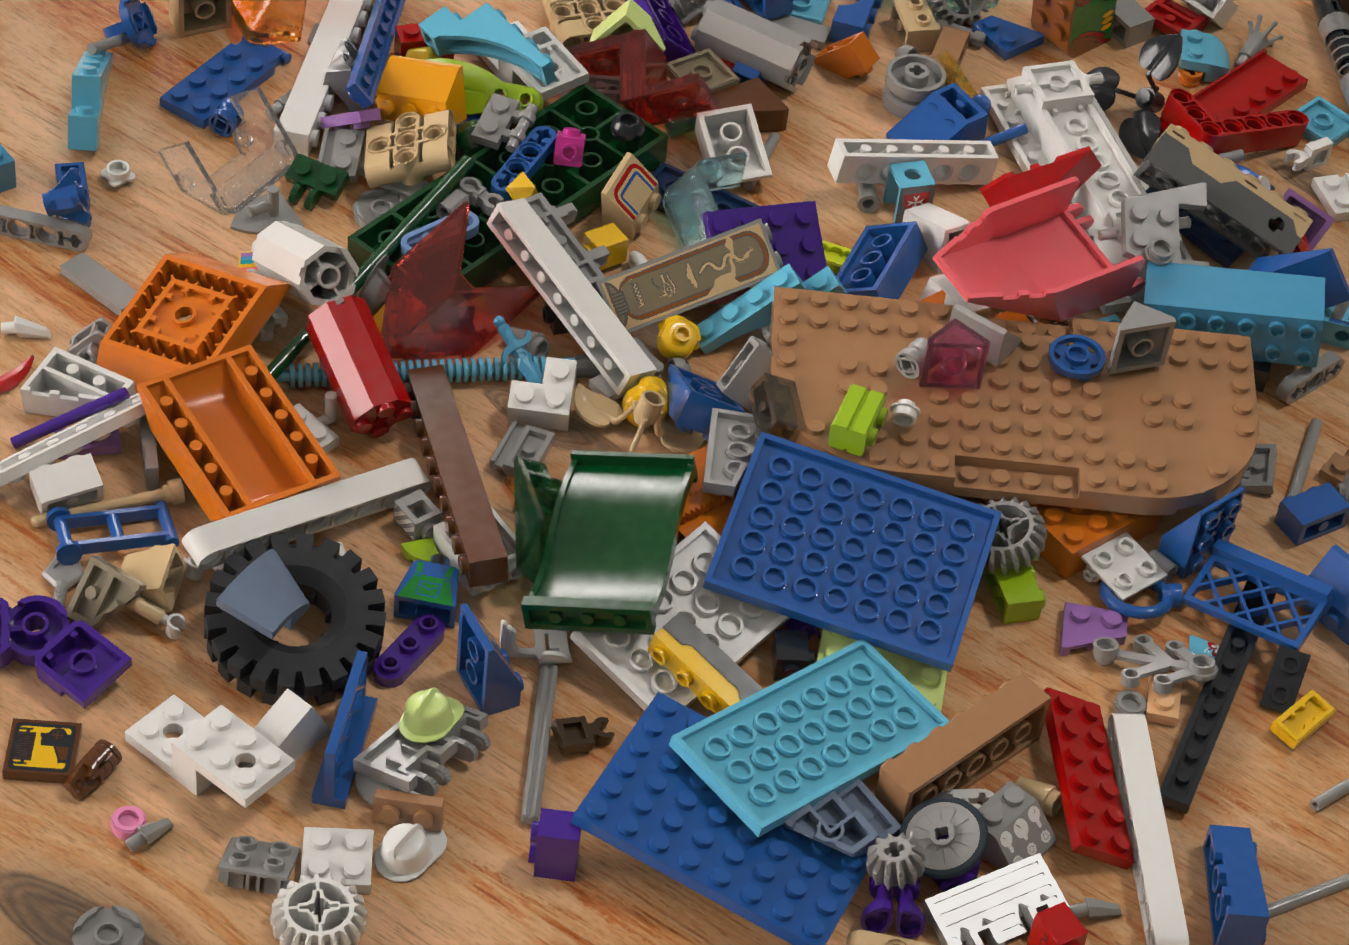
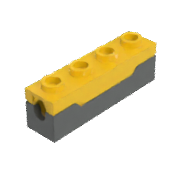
(701, 664)

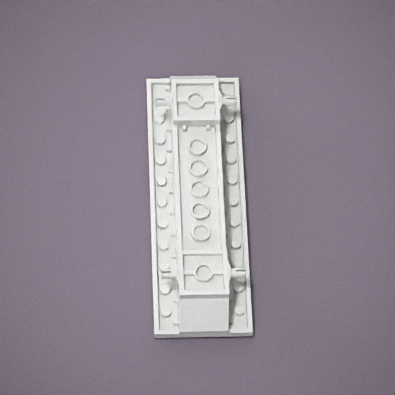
(1063, 118)

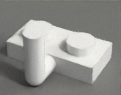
(318, 426)

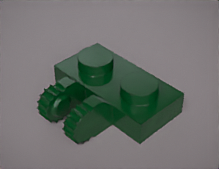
(317, 178)

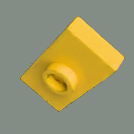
(1302, 719)

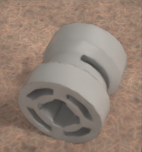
(910, 359)

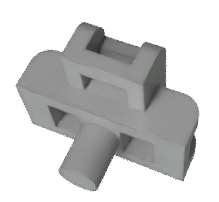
(87, 341)

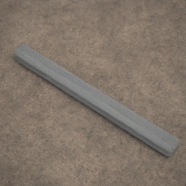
(539, 744)

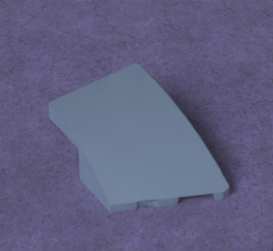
(265, 596)
(846, 820)

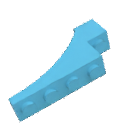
(488, 35)
(88, 98)
(754, 307)

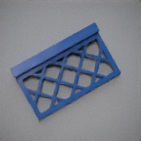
(1269, 578)
(346, 739)

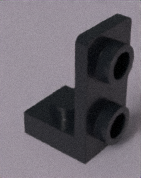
(1285, 679)

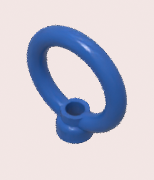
(1169, 597)

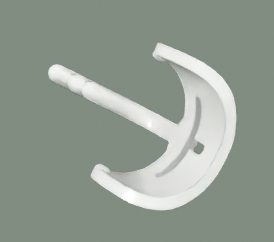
(557, 641)

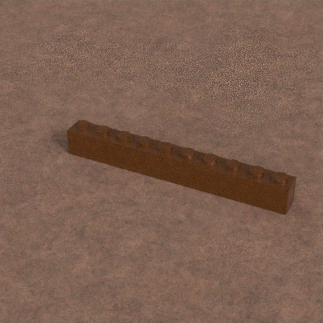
(456, 477)

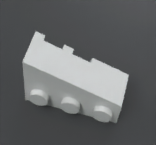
(67, 383)

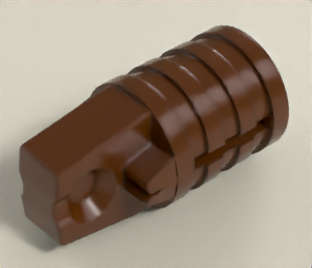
(93, 769)

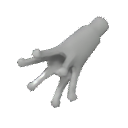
(1256, 41)

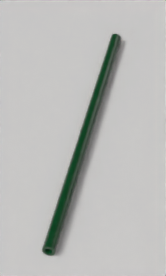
(388, 247)

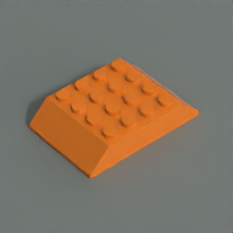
(234, 434)

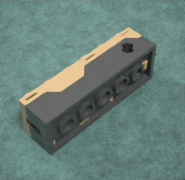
(1236, 201)

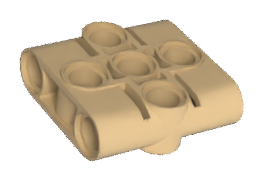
(575, 19)
(410, 148)

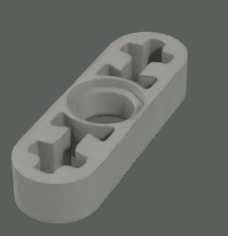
(1310, 378)

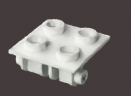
(1122, 566)

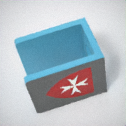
(908, 186)

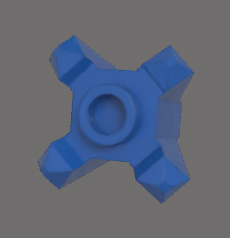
(68, 198)

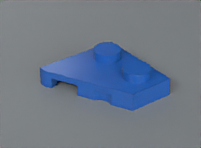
(1007, 37)

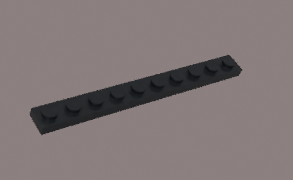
(1211, 711)

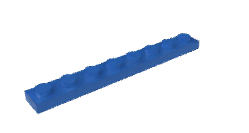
(374, 51)

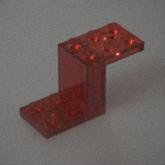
(644, 77)

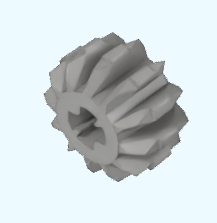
(895, 861)

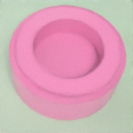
(126, 820)

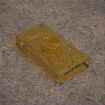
(954, 73)

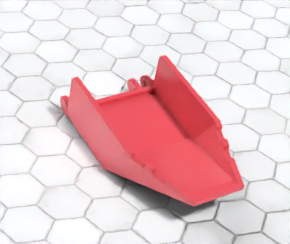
(1036, 258)

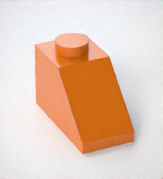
(848, 56)

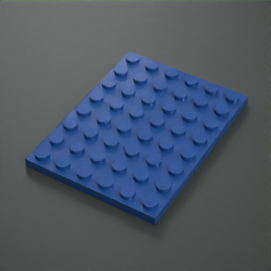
(853, 551)
(679, 826)

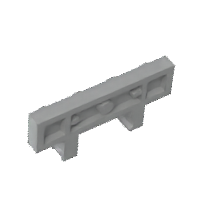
(556, 220)

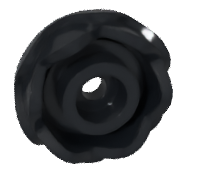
(627, 127)

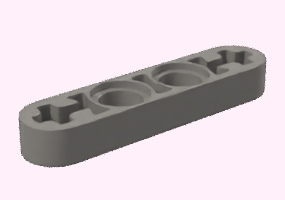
(75, 236)

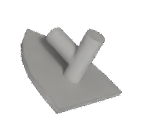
(263, 212)

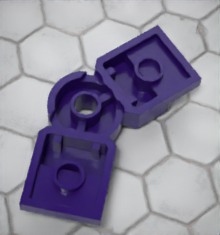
(66, 655)

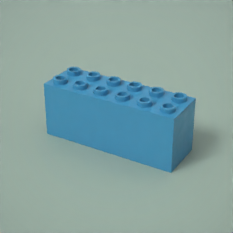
(1274, 309)

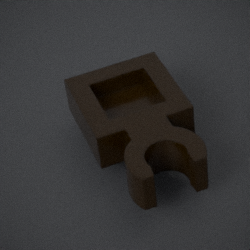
(577, 735)

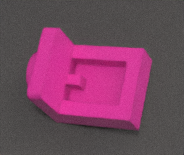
(569, 147)

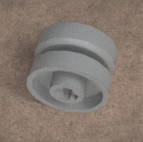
(910, 81)

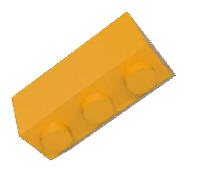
(421, 88)

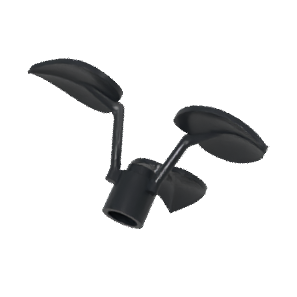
(1160, 58)

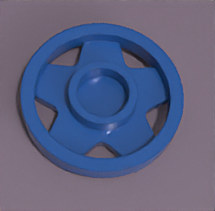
(1076, 360)

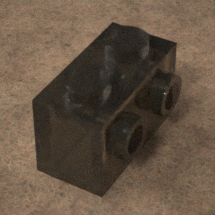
(776, 407)

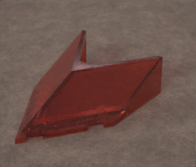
(435, 308)

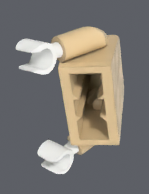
(162, 572)

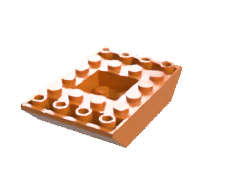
(225, 307)

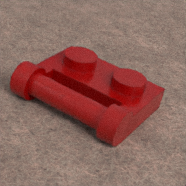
(1173, 17)

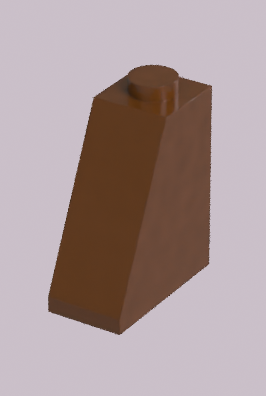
(768, 108)

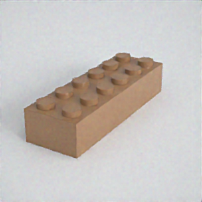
(965, 747)

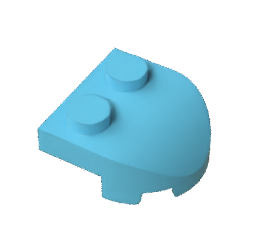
(1204, 54)

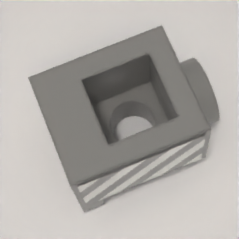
(419, 521)

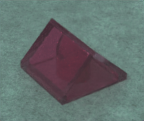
(954, 358)

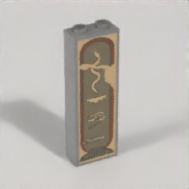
(691, 276)

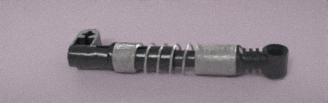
(1334, 31)

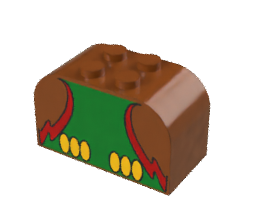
(1074, 24)

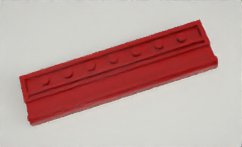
(1249, 89)

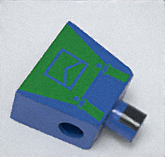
(428, 590)

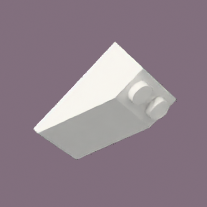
(733, 132)

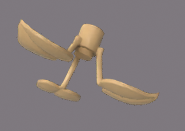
(601, 410)

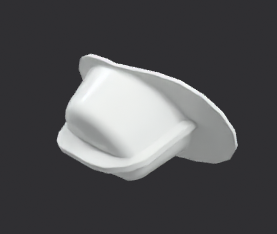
(408, 851)

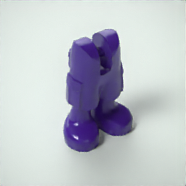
(879, 913)

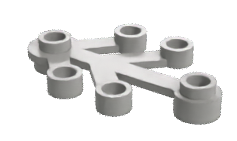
(1176, 658)

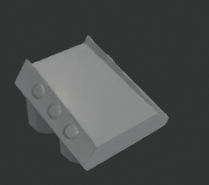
(340, 71)

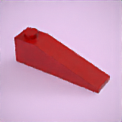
(1077, 163)

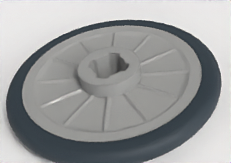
(966, 835)

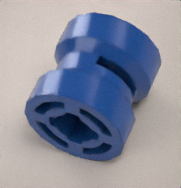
(224, 119)

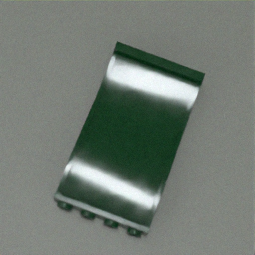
(610, 543)

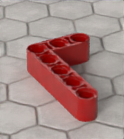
(1225, 135)

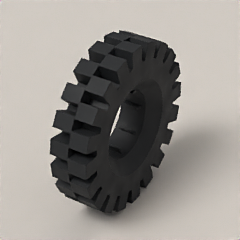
(333, 585)

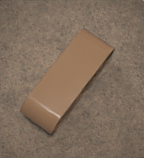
(954, 41)

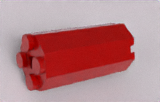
(358, 366)

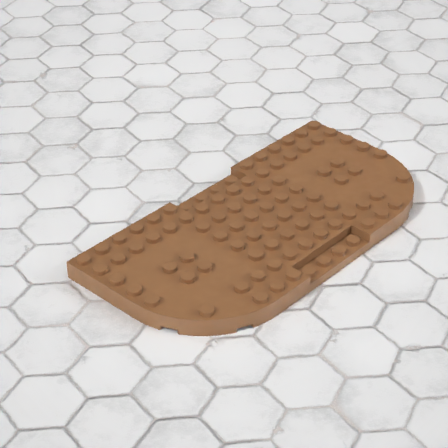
(1102, 444)

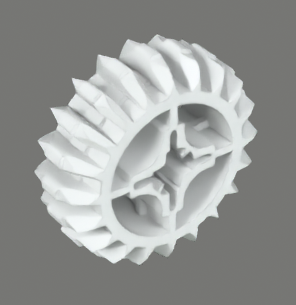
(339, 909)

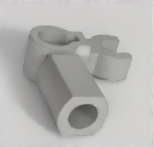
(472, 192)

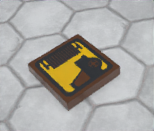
(42, 750)

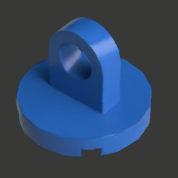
(136, 22)

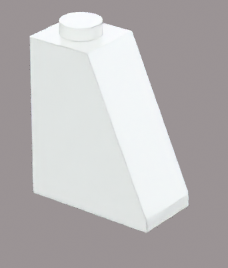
(936, 227)
(291, 726)

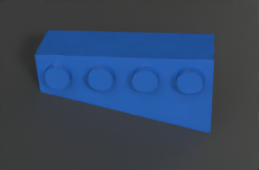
(1234, 887)

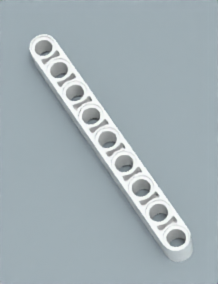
(306, 512)
(1147, 830)

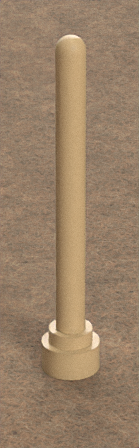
(170, 493)

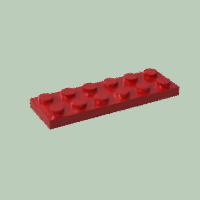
(1087, 780)

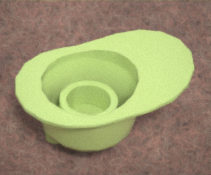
(429, 716)

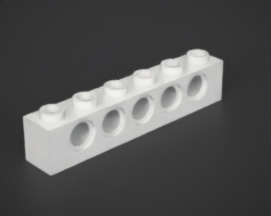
(946, 159)

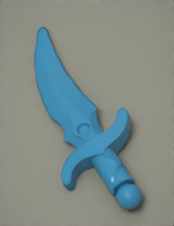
(516, 348)

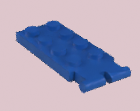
(225, 74)

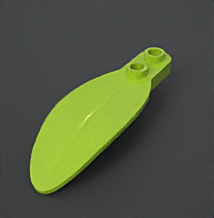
(481, 85)

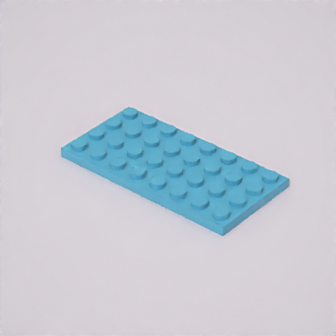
(807, 735)

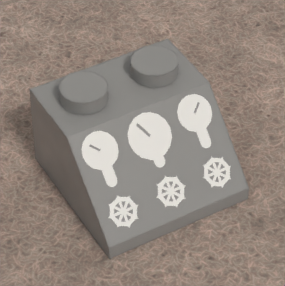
(1015, 827)

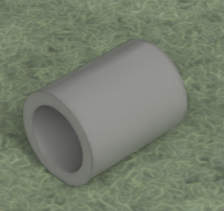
(1165, 563)

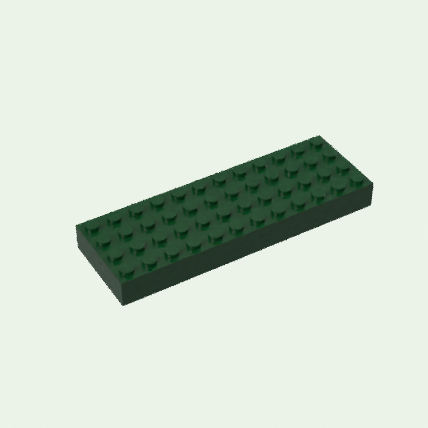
(484, 254)

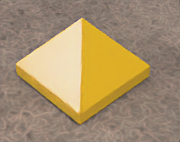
(521, 187)

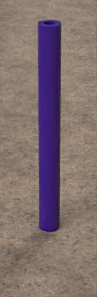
(70, 417)

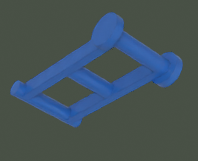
(70, 552)

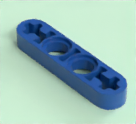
(528, 165)

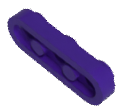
(424, 636)

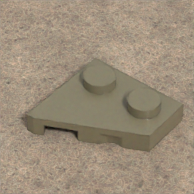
(102, 593)

